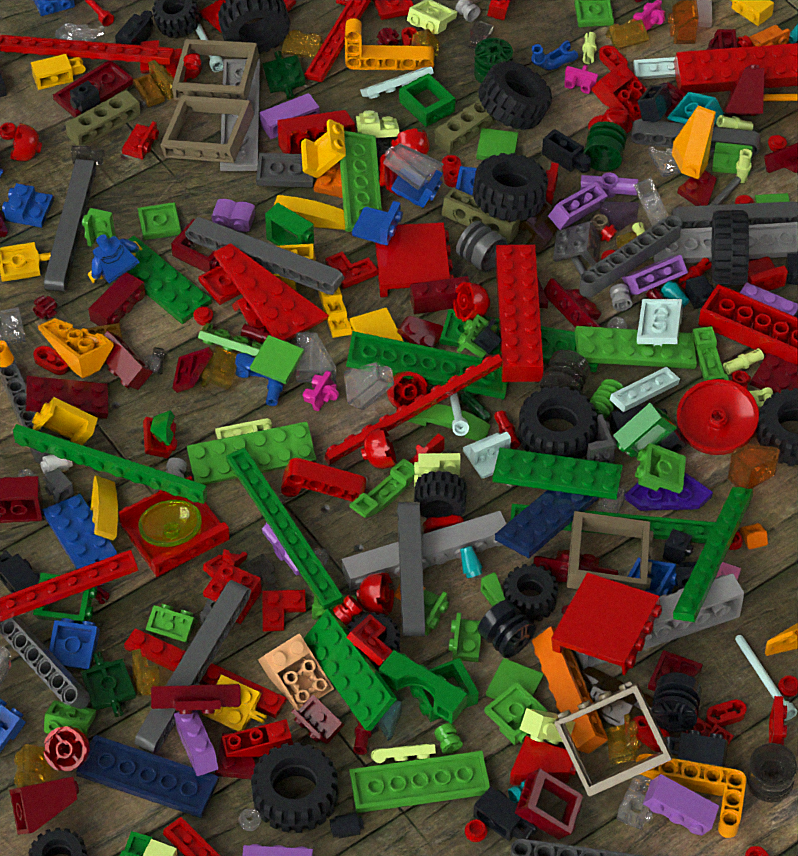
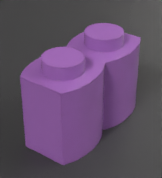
(234, 214)

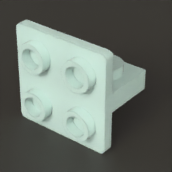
(485, 451)

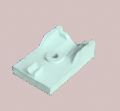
(659, 321)

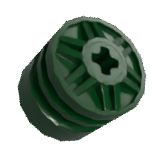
(488, 53)
(605, 146)

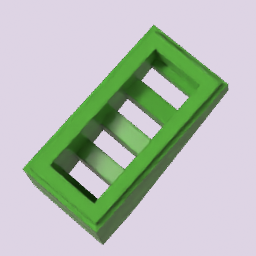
(492, 589)

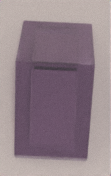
(619, 213)

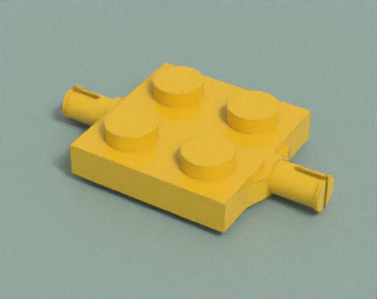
(20, 261)
(238, 717)

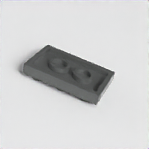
(282, 170)

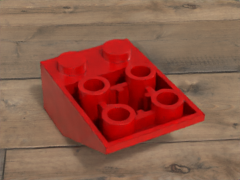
(621, 90)

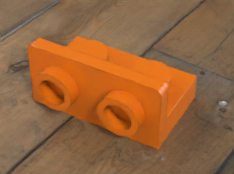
(771, 36)

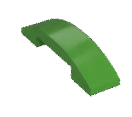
(707, 354)
(444, 416)
(386, 492)

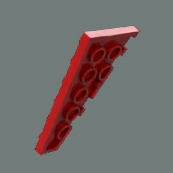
(272, 300)

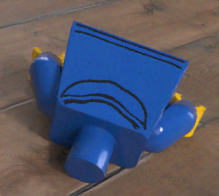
(113, 258)

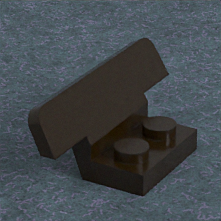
(540, 227)
(614, 711)

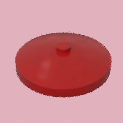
(717, 416)

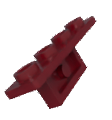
(783, 158)
(572, 305)
(559, 566)
(195, 697)

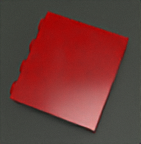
(413, 256)
(166, 558)
(607, 621)

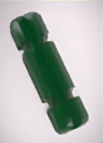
(475, 406)

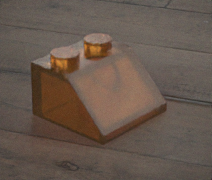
(684, 22)
(752, 465)

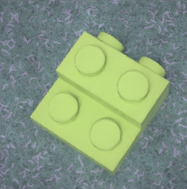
(431, 16)
(370, 124)
(437, 462)

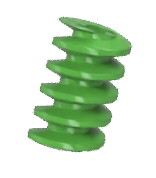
(601, 397)

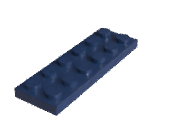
(542, 521)
(148, 776)

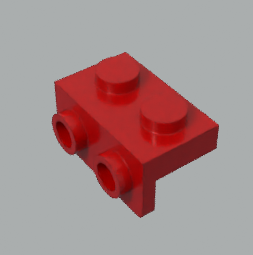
(153, 446)

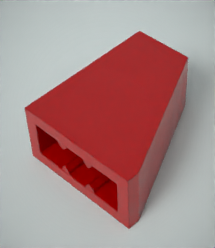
(542, 756)

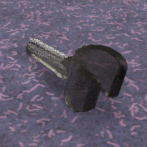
(160, 353)

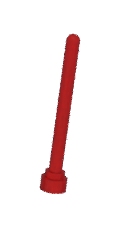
(104, 16)

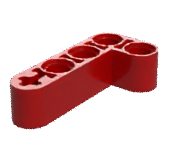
(322, 479)

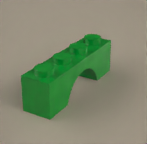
(402, 672)

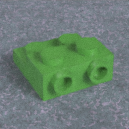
(660, 468)
(509, 711)

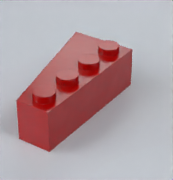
(312, 127)

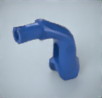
(555, 58)
(243, 363)

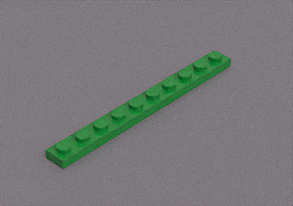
(111, 464)
(660, 526)
(284, 529)
(712, 555)

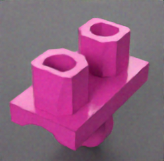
(652, 14)
(580, 78)
(324, 391)

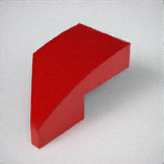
(436, 445)
(213, 565)

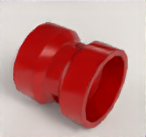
(347, 609)

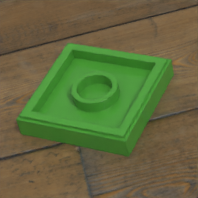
(594, 13)
(496, 142)
(159, 221)
(277, 359)
(510, 673)

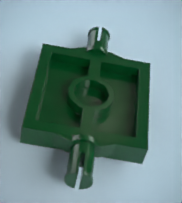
(284, 74)
(108, 684)

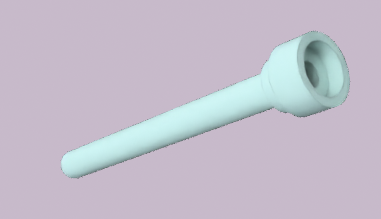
(216, 62)
(460, 424)
(791, 710)

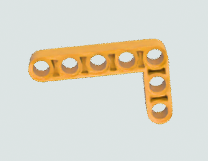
(382, 56)
(702, 784)

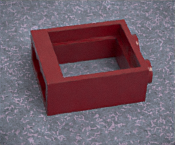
(181, 251)
(529, 797)

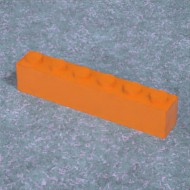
(569, 691)

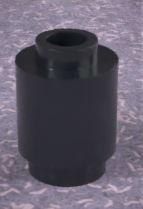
(346, 825)

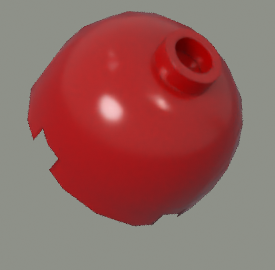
(413, 139)
(25, 143)
(470, 301)
(406, 390)
(379, 449)
(375, 594)
(66, 748)

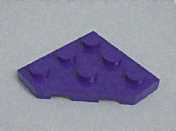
(691, 497)

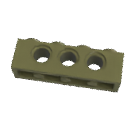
(102, 119)
(463, 127)
(463, 209)

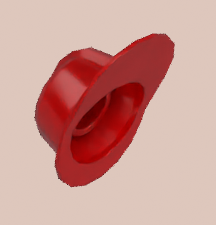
(614, 115)

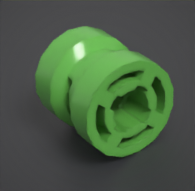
(449, 740)

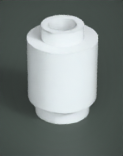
(51, 463)

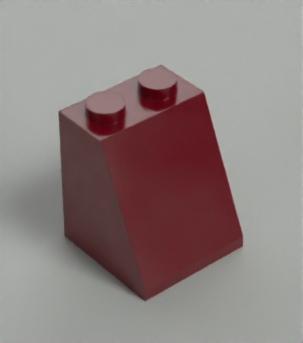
(747, 93)
(41, 802)

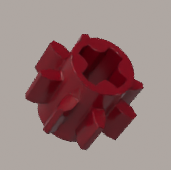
(388, 37)
(45, 307)

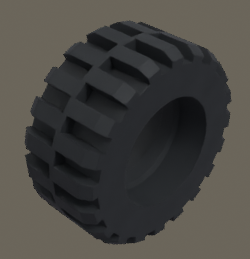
(266, 32)
(515, 95)
(510, 187)
(730, 247)
(558, 404)
(776, 410)
(295, 813)

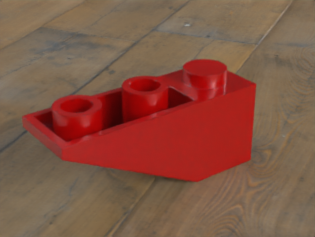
(257, 740)

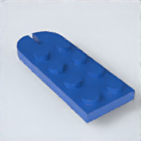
(75, 531)

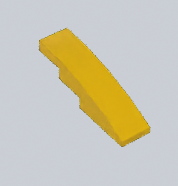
(318, 213)
(335, 308)
(104, 508)

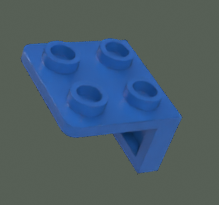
(421, 196)
(377, 224)

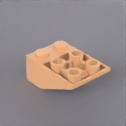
(296, 672)

